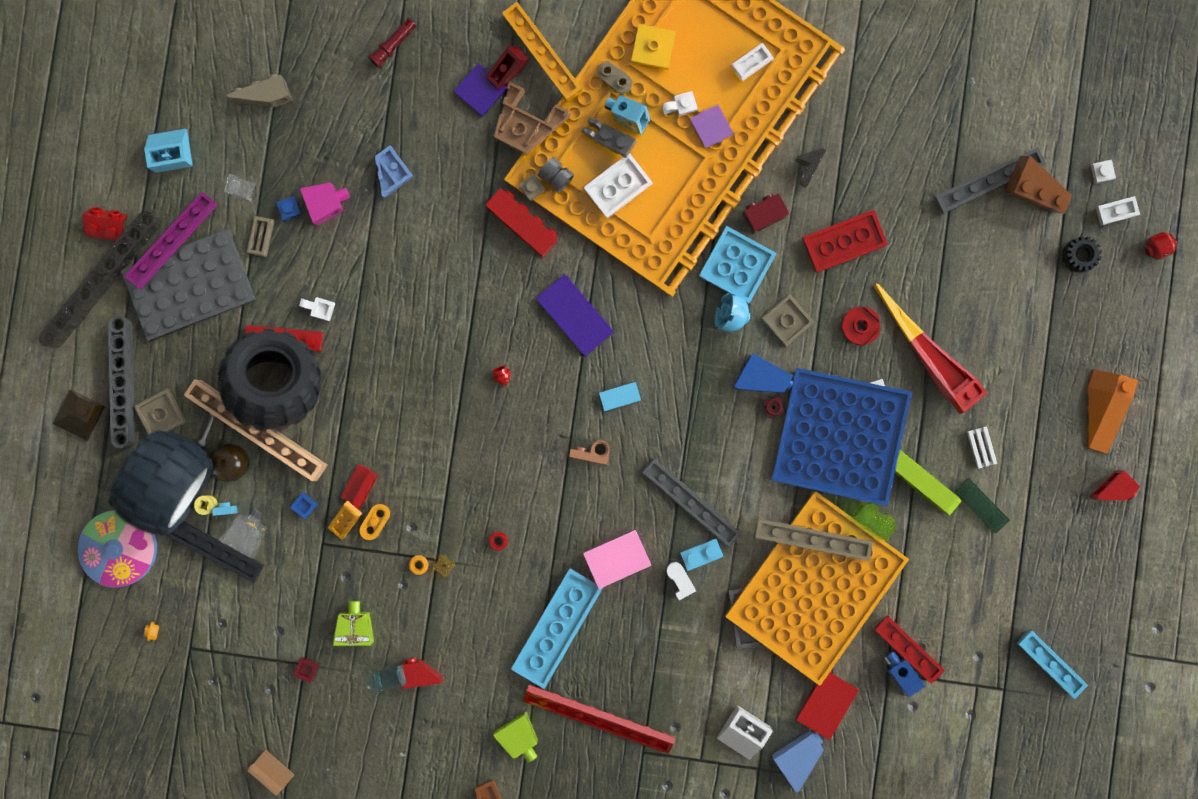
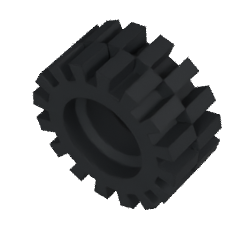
(1093, 254)

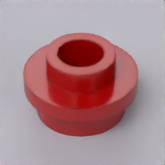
(493, 545)

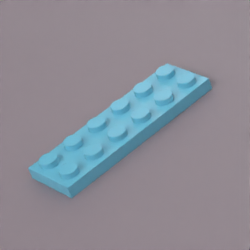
(556, 628)

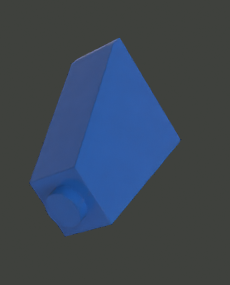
(763, 377)

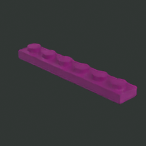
(170, 240)

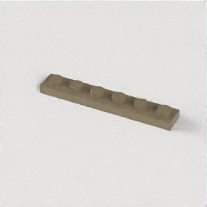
(813, 539)

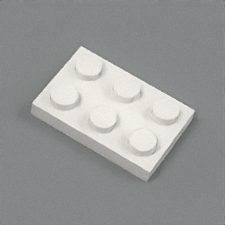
(618, 185)

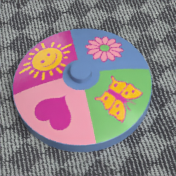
(115, 551)

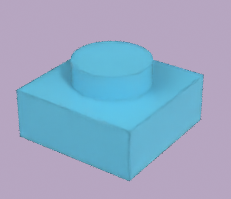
(224, 508)

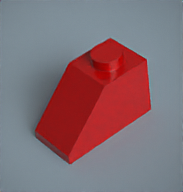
(1117, 487)
(419, 673)

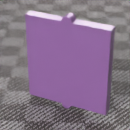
(711, 126)

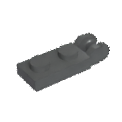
(610, 138)

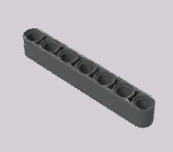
(115, 374)

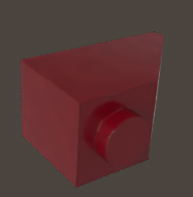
(507, 66)

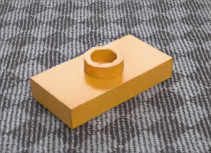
(344, 520)

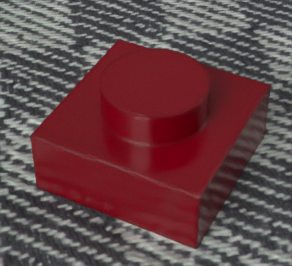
(306, 669)

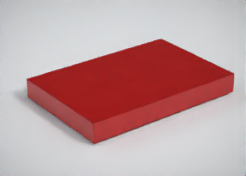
(827, 705)

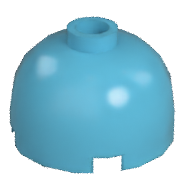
(733, 313)

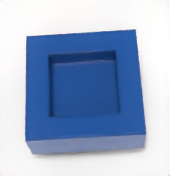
(289, 208)
(304, 505)

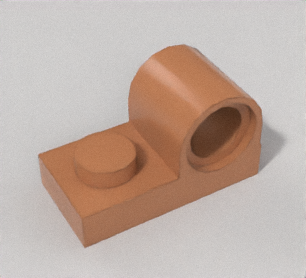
(581, 453)

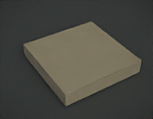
(787, 320)
(160, 412)

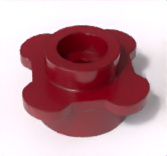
(778, 407)

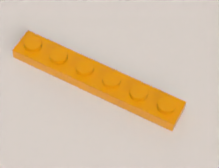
(542, 51)

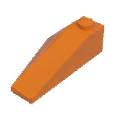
(1107, 405)

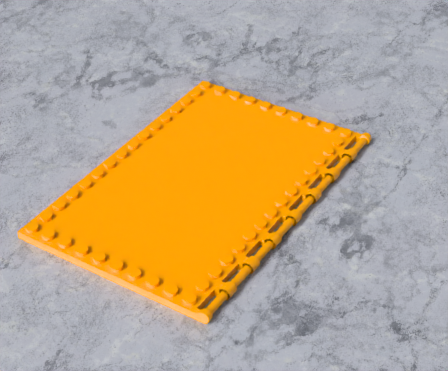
(687, 179)

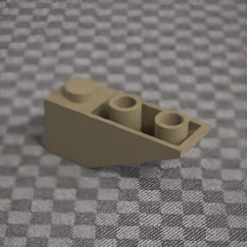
(267, 93)

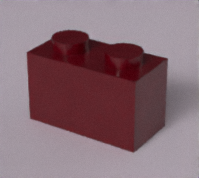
(765, 213)

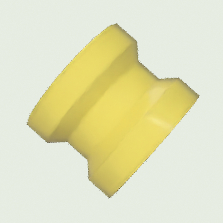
(210, 502)

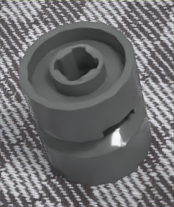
(556, 175)

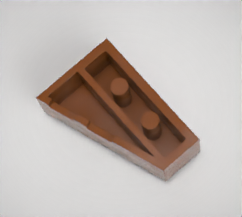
(1037, 186)

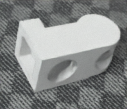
(677, 572)

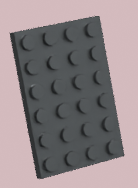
(192, 286)

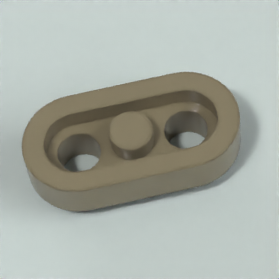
(614, 77)

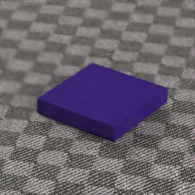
(479, 91)

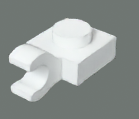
(683, 104)
(320, 308)

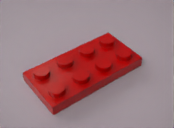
(845, 241)

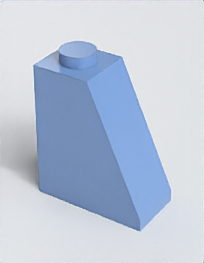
(799, 758)

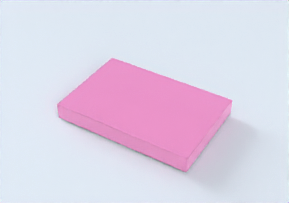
(616, 559)

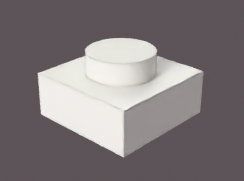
(1103, 171)

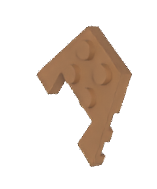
(522, 129)

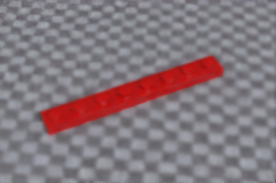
(599, 719)

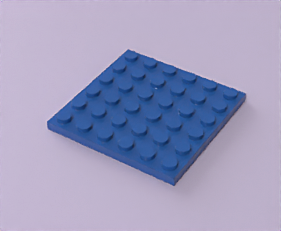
(842, 436)

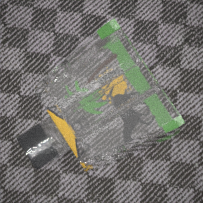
(245, 534)

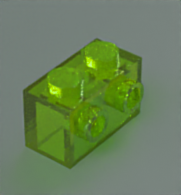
(873, 520)

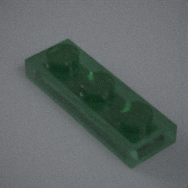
(982, 505)

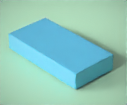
(620, 396)

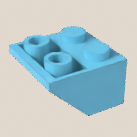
(168, 151)

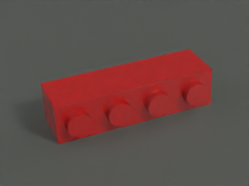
(524, 225)

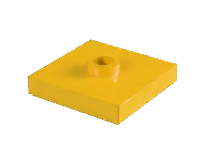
(653, 46)

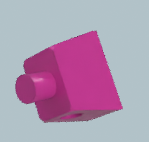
(324, 201)

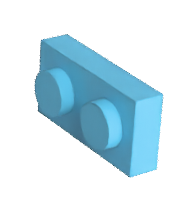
(701, 554)

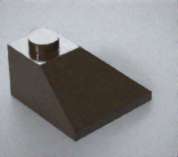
(78, 415)

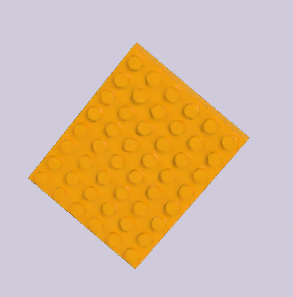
(815, 601)

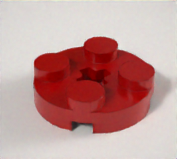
(865, 315)

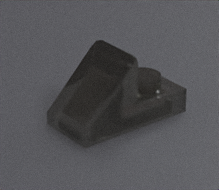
(811, 161)

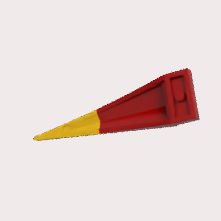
(949, 376)

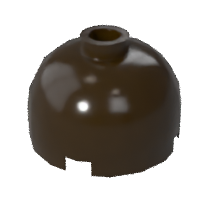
(229, 462)

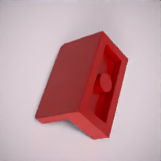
(359, 486)

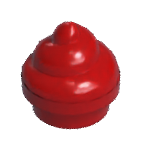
(501, 375)

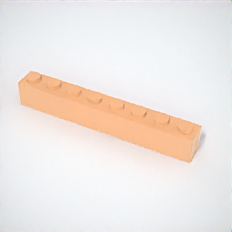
(271, 441)

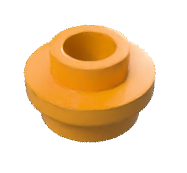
(412, 565)
(151, 631)

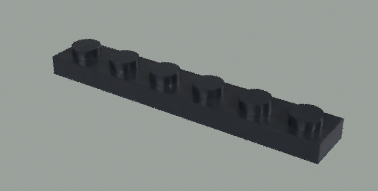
(217, 551)

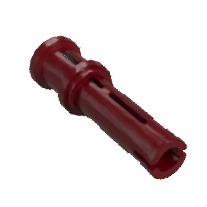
(386, 49)

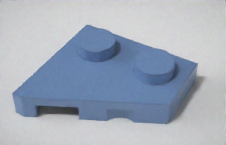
(391, 171)

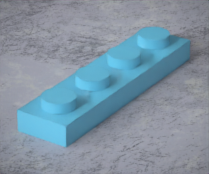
(1052, 664)

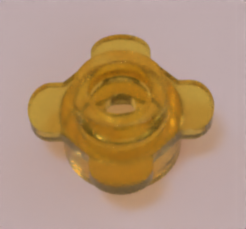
(444, 560)

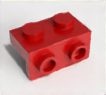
(103, 223)

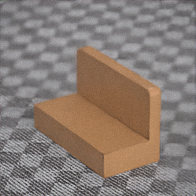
(270, 772)

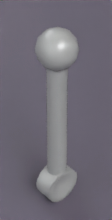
(201, 443)

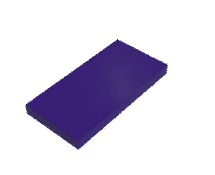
(575, 315)

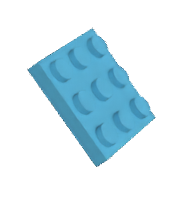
(737, 264)

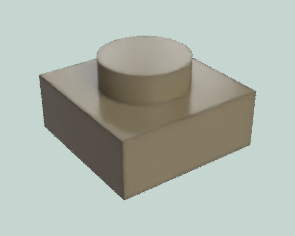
(532, 187)

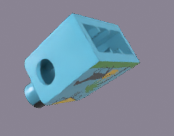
(628, 113)

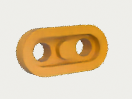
(374, 521)

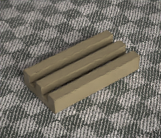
(260, 237)

